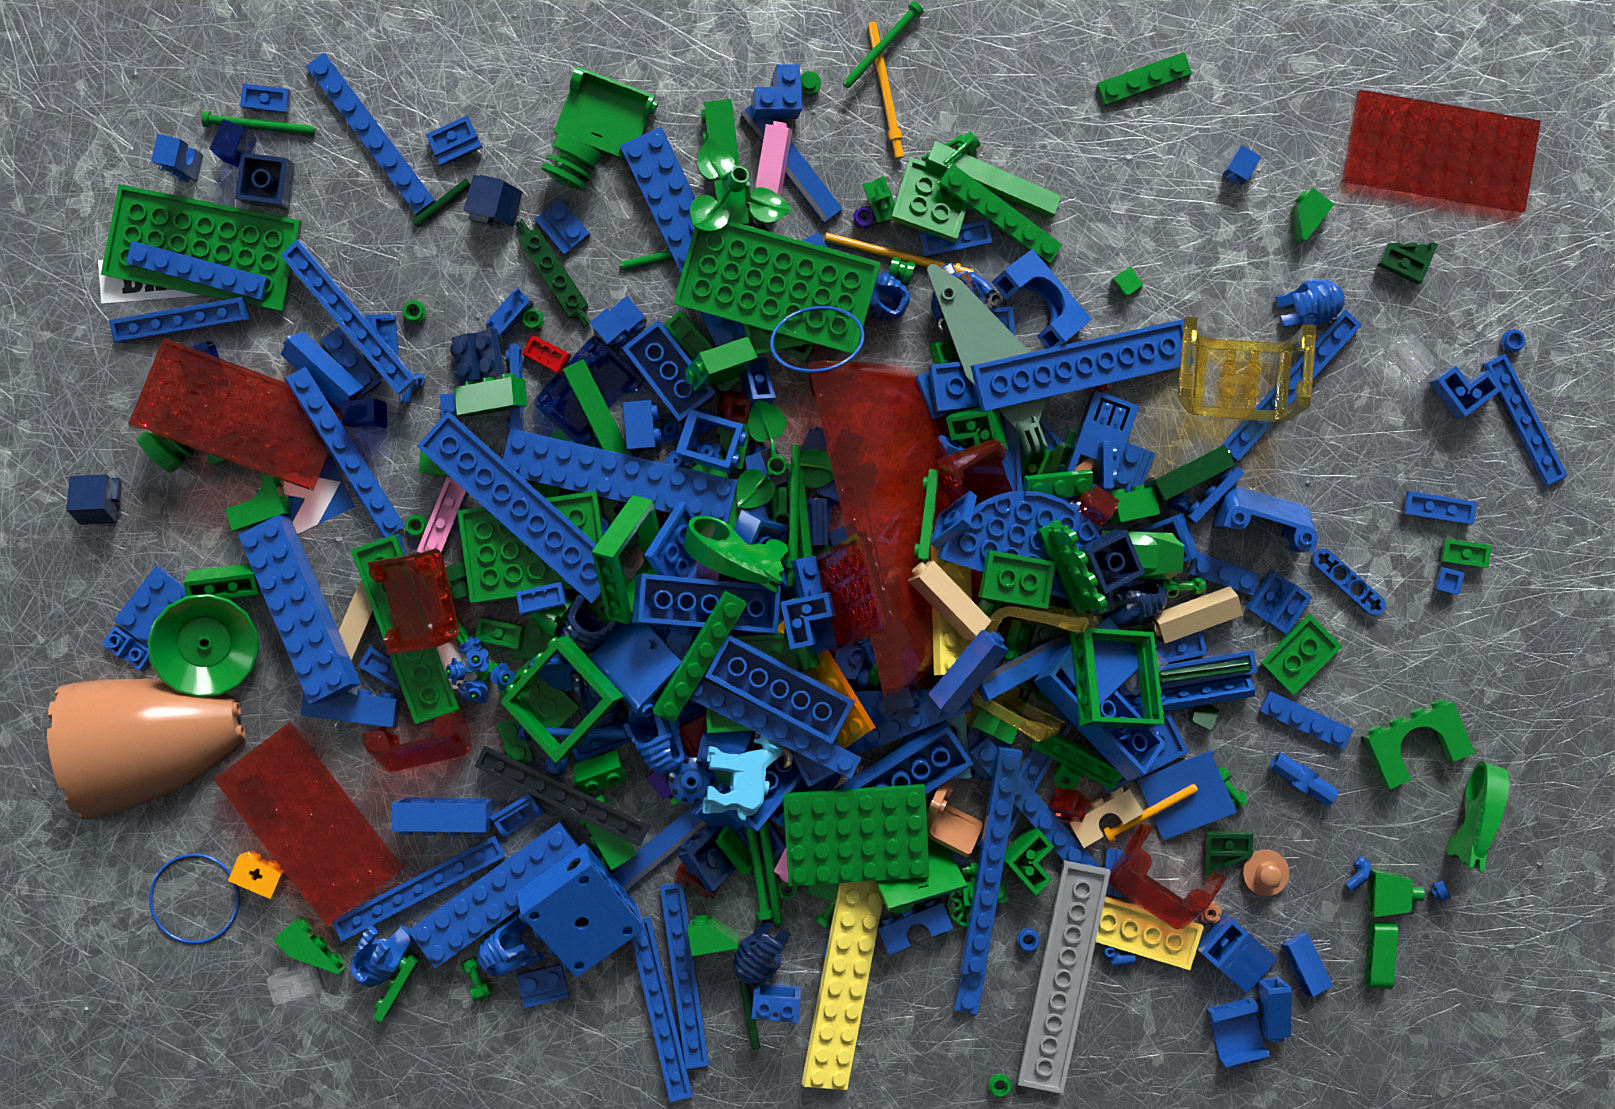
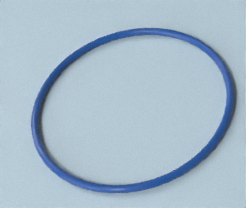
(823, 369)
(151, 899)

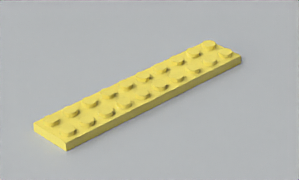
(843, 986)

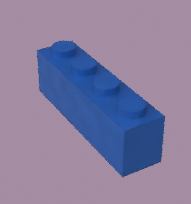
(357, 708)

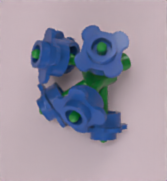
(480, 664)

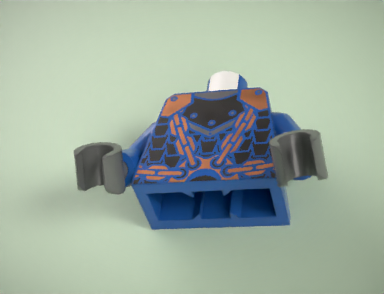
(974, 282)

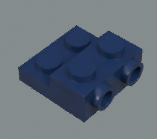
(477, 356)
(706, 858)

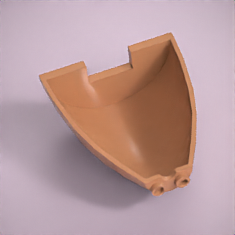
(135, 741)

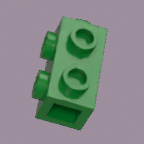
(599, 772)

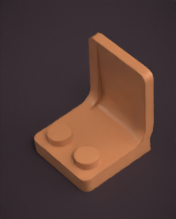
(949, 825)

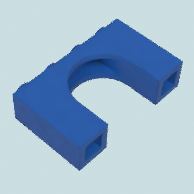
(1033, 274)

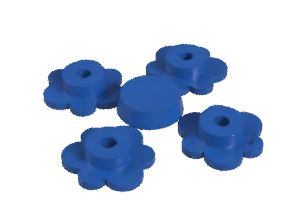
(675, 434)

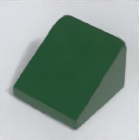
(1204, 716)

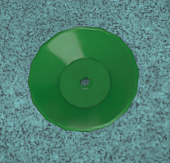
(197, 668)

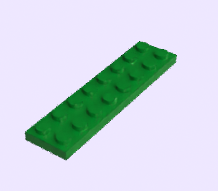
(418, 671)

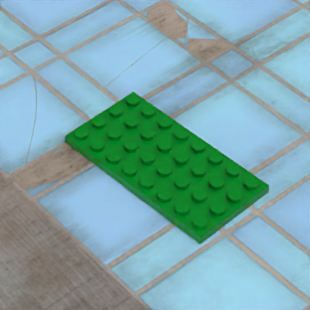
(202, 231)
(767, 276)

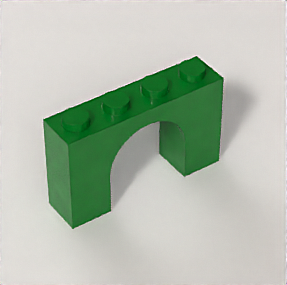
(264, 506)
(1386, 741)

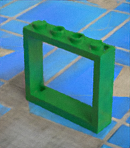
(635, 516)
(589, 672)
(1087, 680)

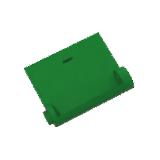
(604, 109)
(943, 879)

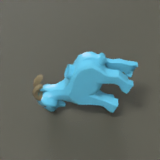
(747, 777)

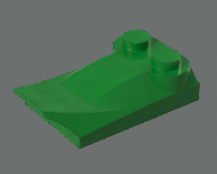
(1158, 552)

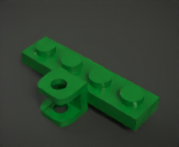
(1075, 761)

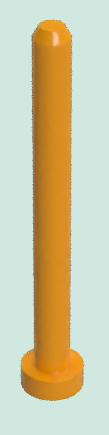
(1151, 811)

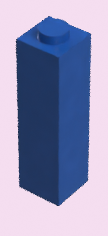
(327, 373)
(968, 671)

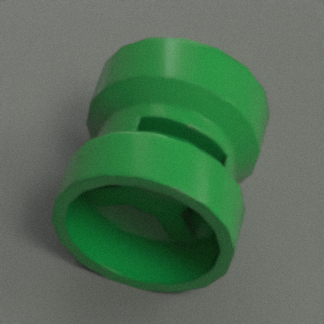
(901, 270)

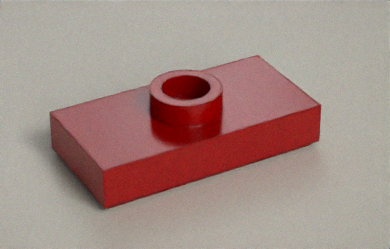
(546, 354)

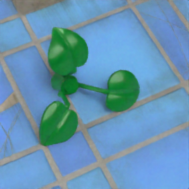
(708, 214)
(752, 486)

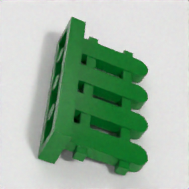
(1071, 568)

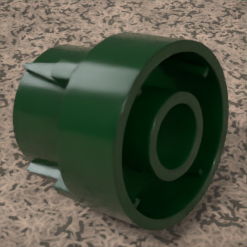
(457, 581)

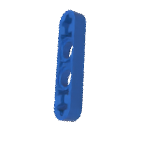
(1349, 579)

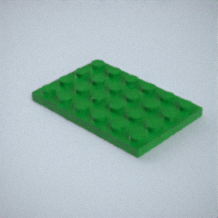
(503, 564)
(856, 835)

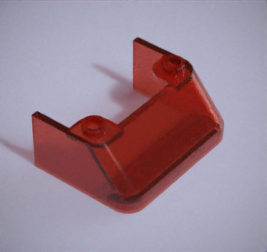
(1131, 880)

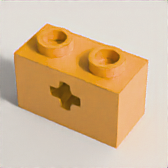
(246, 876)

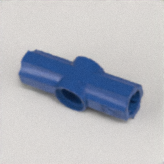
(1304, 779)

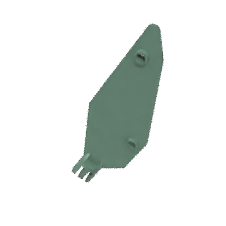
(981, 339)

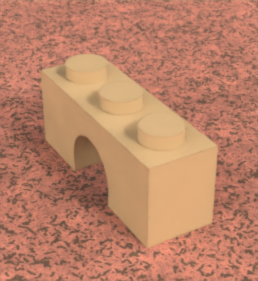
(1119, 802)

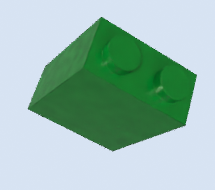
(720, 363)

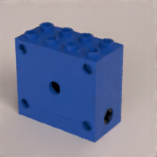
(579, 911)

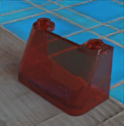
(974, 470)
(417, 600)
(450, 741)

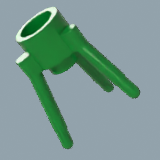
(966, 144)

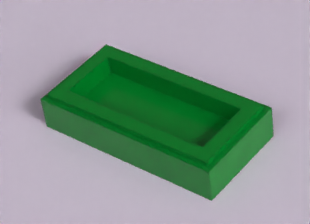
(735, 850)

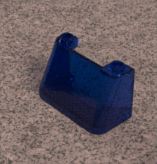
(611, 376)

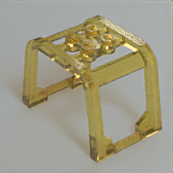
(1193, 397)
(1045, 724)

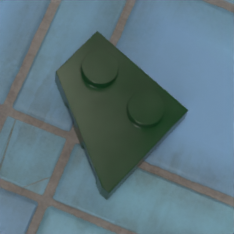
(1408, 260)
(1226, 848)

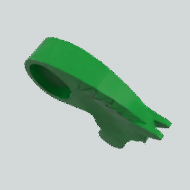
(724, 551)
(1484, 808)

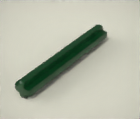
(1203, 672)

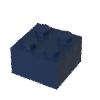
(264, 180)
(1112, 560)

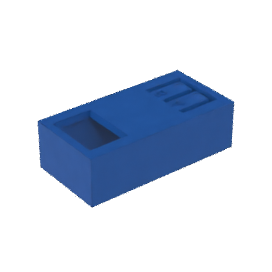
(1093, 432)

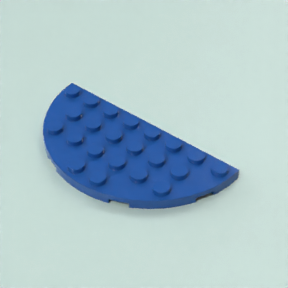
(1010, 526)

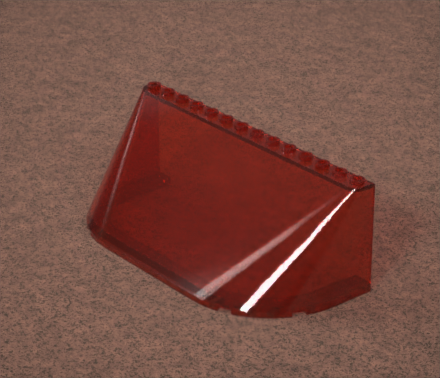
(879, 454)

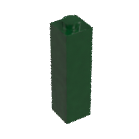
(1192, 473)

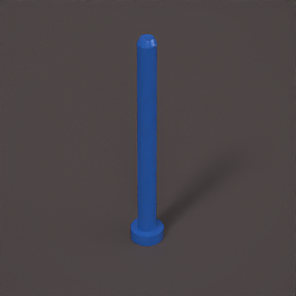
(565, 732)

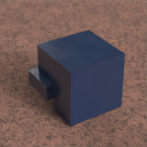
(492, 200)
(93, 499)

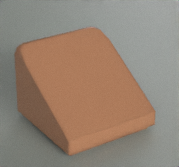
(1086, 464)

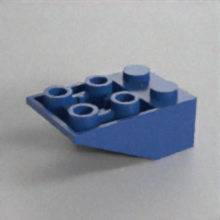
(1236, 953)

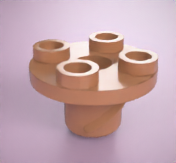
(1265, 872)

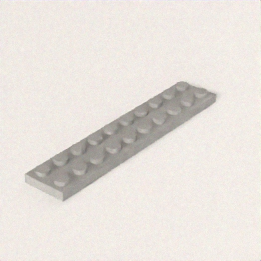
(1063, 976)

